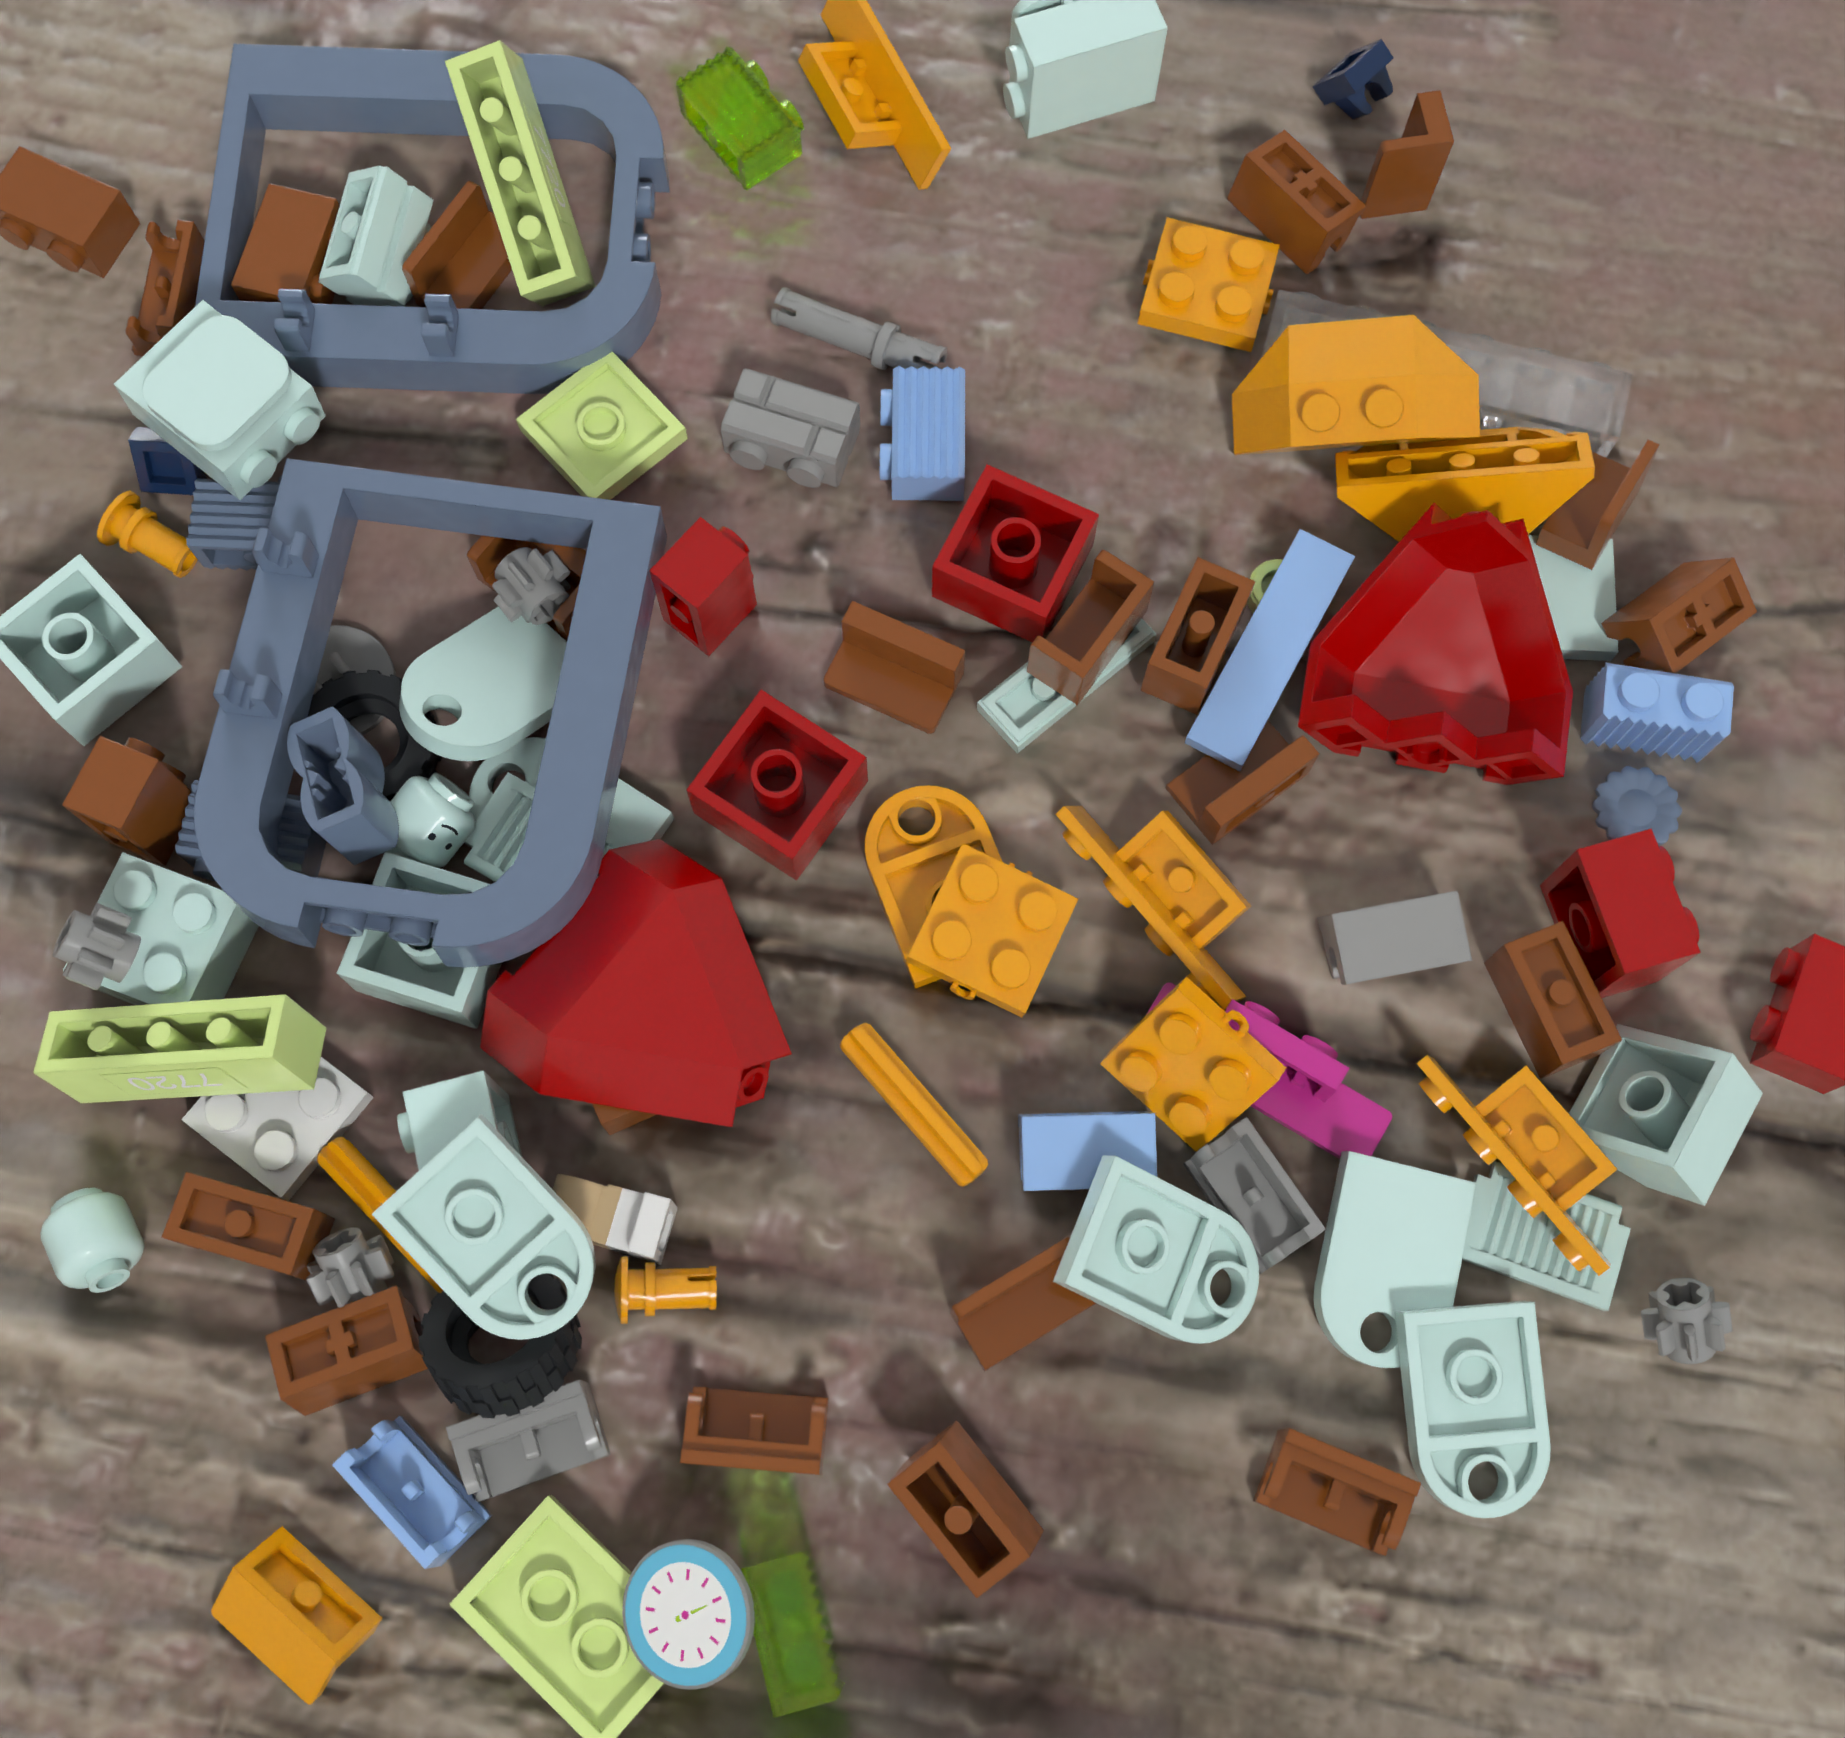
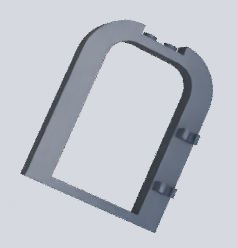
(437, 343)
(276, 674)

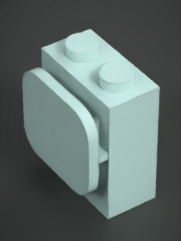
(1081, 60)
(222, 399)

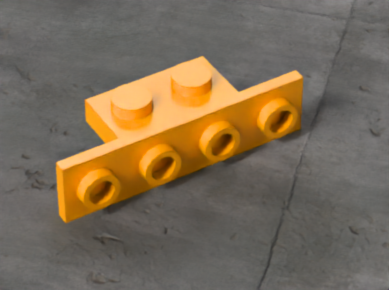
(871, 90)
(1171, 887)
(1537, 1144)

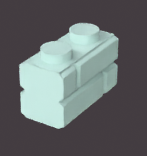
(374, 236)

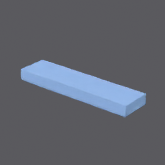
(1269, 650)

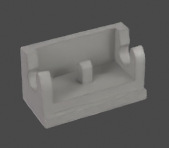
(1395, 938)
(1253, 1188)
(529, 1446)

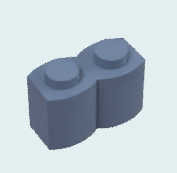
(342, 786)

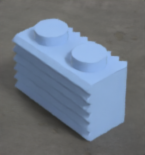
(927, 434)
(1656, 711)

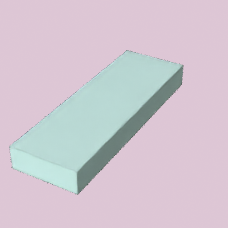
(1027, 707)

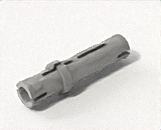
(880, 343)

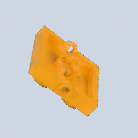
(1208, 284)
(992, 930)
(1193, 1064)

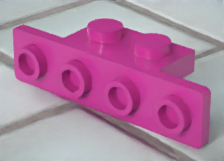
(1311, 1089)

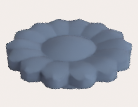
(1636, 802)

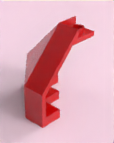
(1446, 657)
(642, 997)

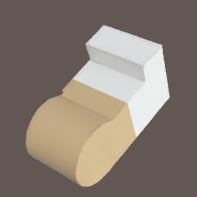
(620, 1217)

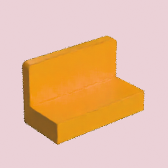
(293, 1613)

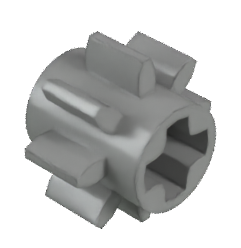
(531, 585)
(96, 946)
(349, 1267)
(1686, 1321)

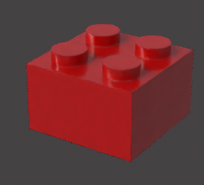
(1013, 554)
(778, 784)
(1623, 912)

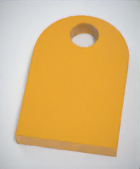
(913, 867)

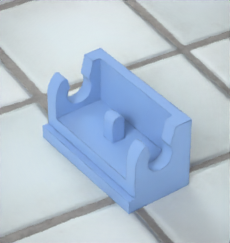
(1066, 1148)
(413, 1492)

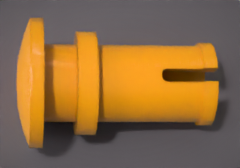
(140, 531)
(663, 1288)

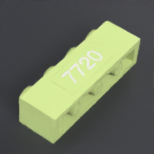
(520, 173)
(181, 1049)

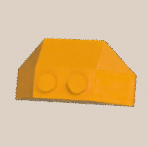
(1355, 389)
(1504, 471)

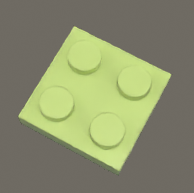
(602, 428)

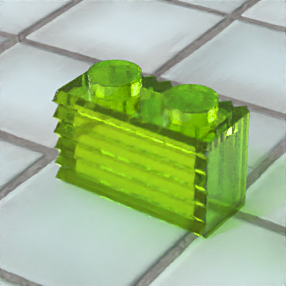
(740, 117)
(792, 1634)

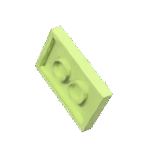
(557, 1619)

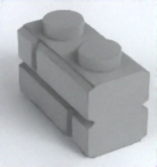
(790, 429)

